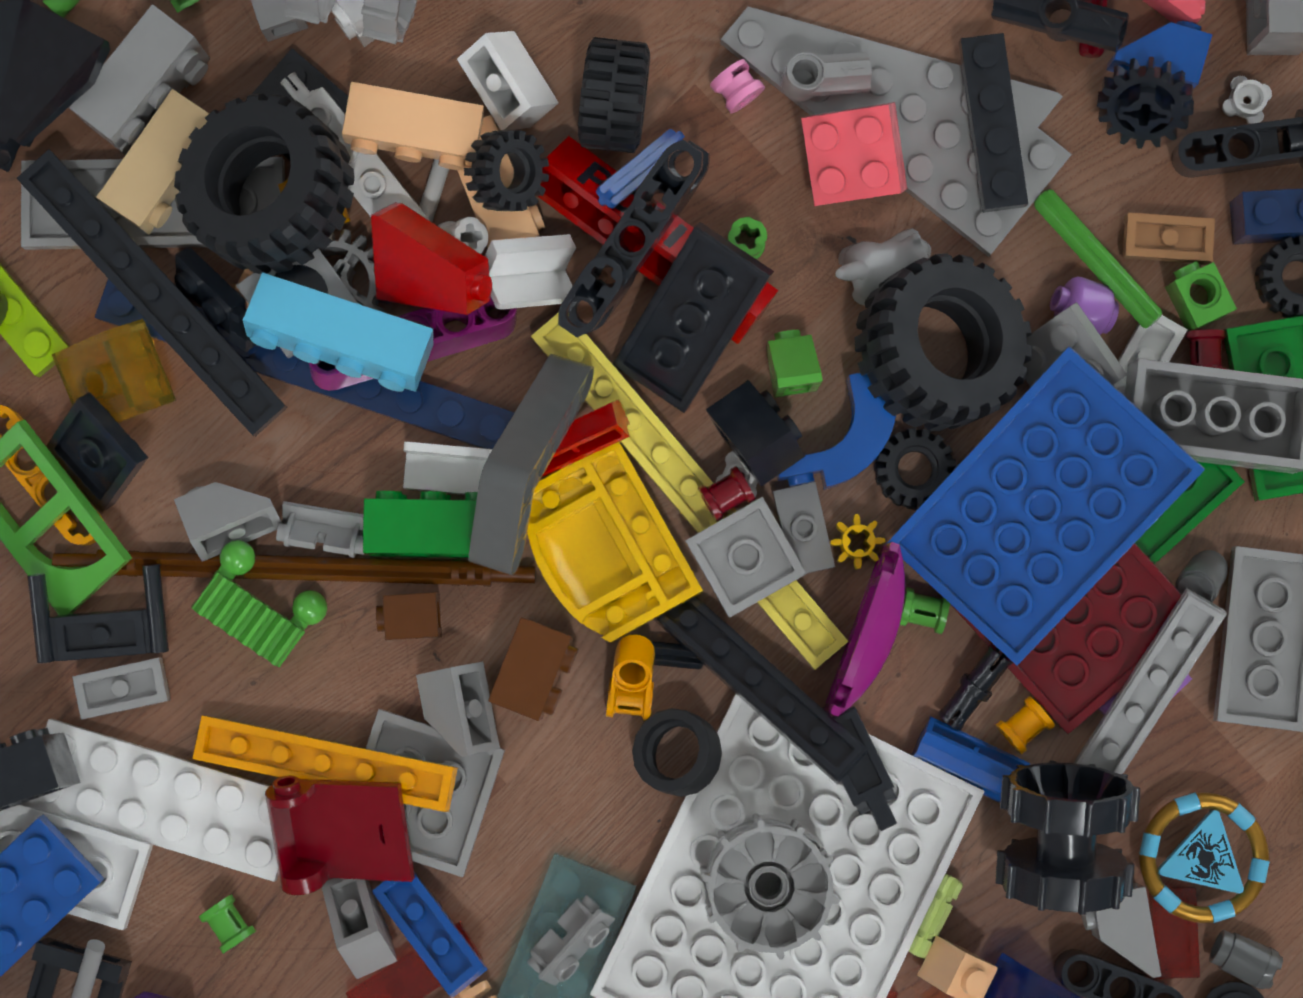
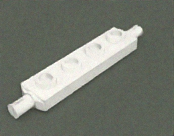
(374, 182)

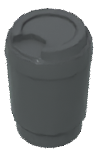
(1203, 575)
(1246, 959)

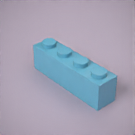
(338, 333)

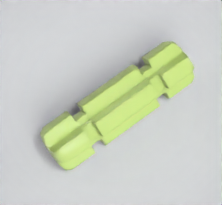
(936, 915)

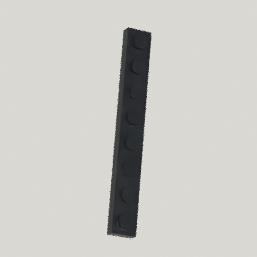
(152, 293)

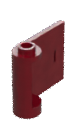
(337, 832)

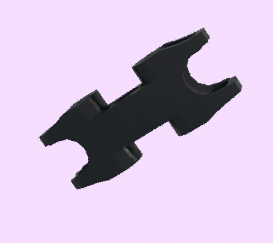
(614, 252)

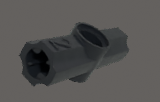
(1086, 24)

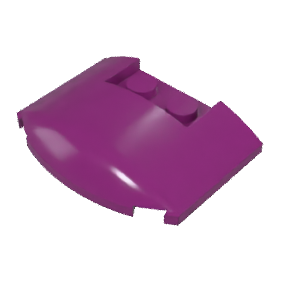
(872, 631)

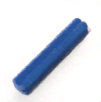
(633, 173)

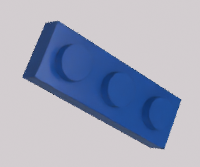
(431, 933)

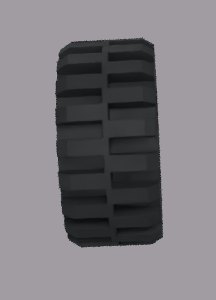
(226, 154)
(987, 320)

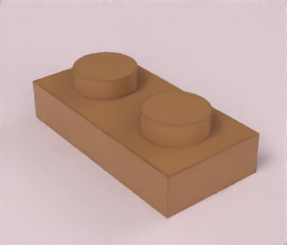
(1168, 238)

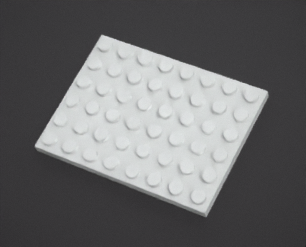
(877, 874)

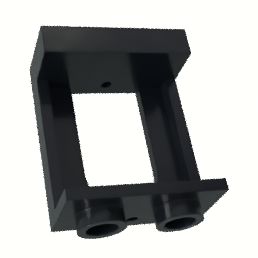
(56, 954)

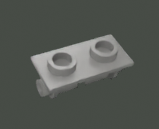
(308, 524)
(585, 927)

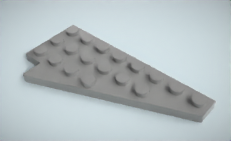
(929, 116)

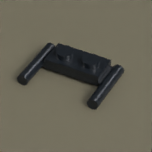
(99, 632)

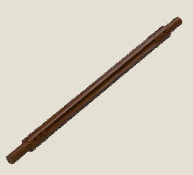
(310, 568)

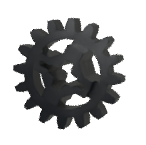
(1145, 102)

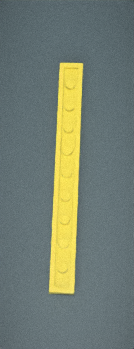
(679, 480)

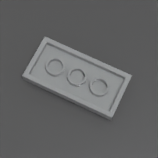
(1262, 641)

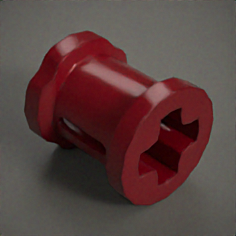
(1205, 347)
(726, 493)

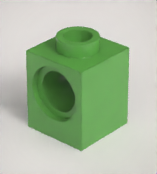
(1194, 314)

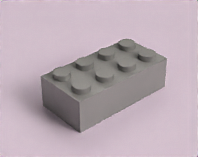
(1223, 413)

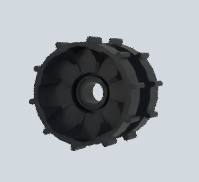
(1064, 863)

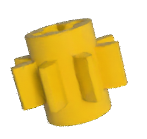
(869, 542)

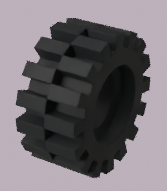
(486, 170)
(1271, 278)
(901, 444)

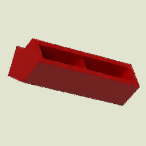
(590, 434)

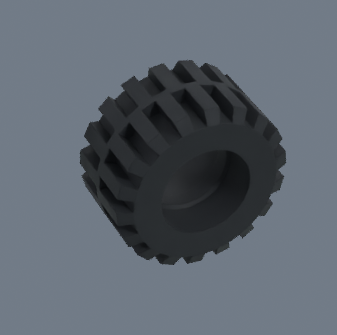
(613, 94)

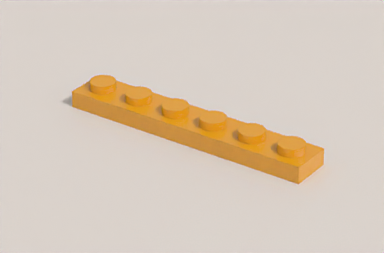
(310, 758)

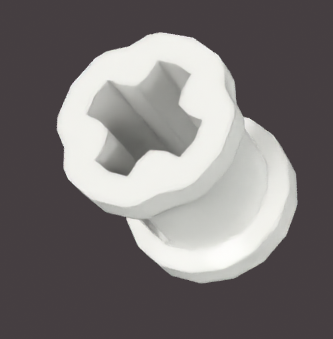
(469, 231)

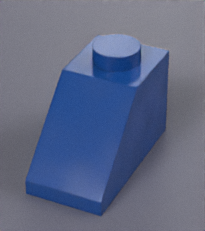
(1179, 43)

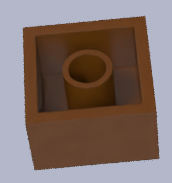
(532, 670)

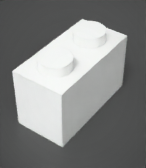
(507, 80)

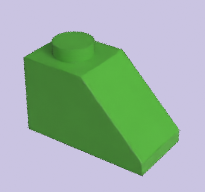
(793, 364)

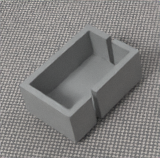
(139, 77)

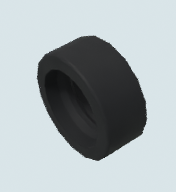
(646, 746)

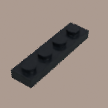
(993, 122)

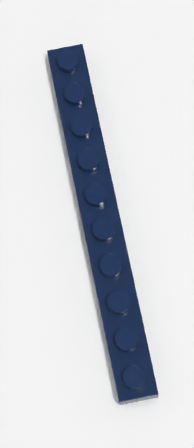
(427, 408)

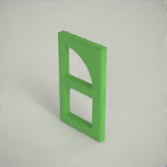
(65, 585)

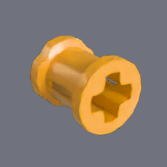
(1025, 725)

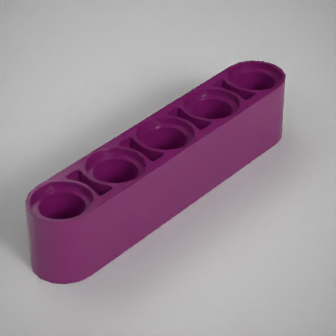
(479, 330)

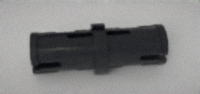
(975, 687)

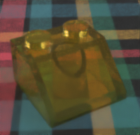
(118, 370)

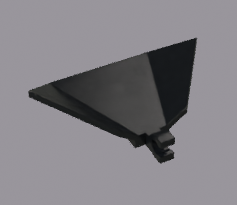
(42, 71)

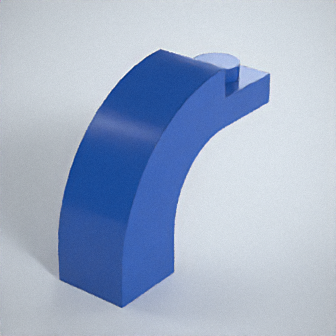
(860, 447)

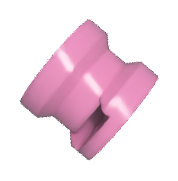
(737, 86)

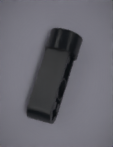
(1260, 141)

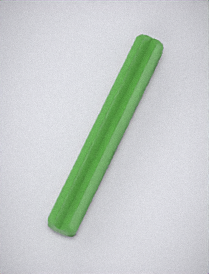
(1097, 258)

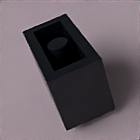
(756, 431)

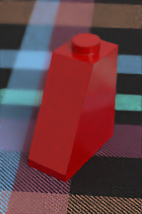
(425, 264)

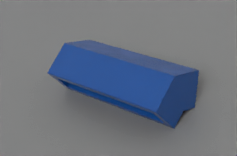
(965, 757)

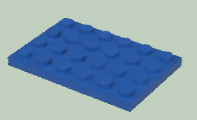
(1045, 505)

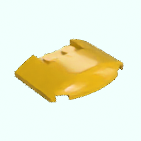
(606, 545)

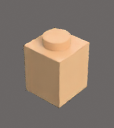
(956, 970)

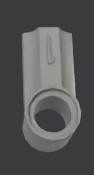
(831, 75)

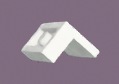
(530, 270)
(443, 467)

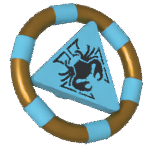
(1204, 857)

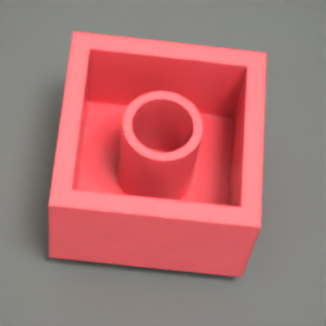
(854, 154)

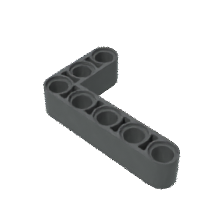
(521, 460)

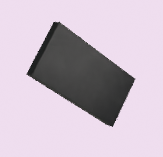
(692, 317)

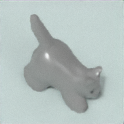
(873, 262)

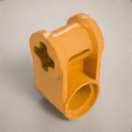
(631, 683)

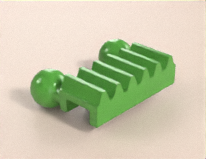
(250, 618)

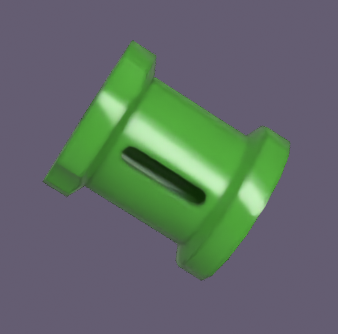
(752, 228)
(924, 610)
(227, 923)

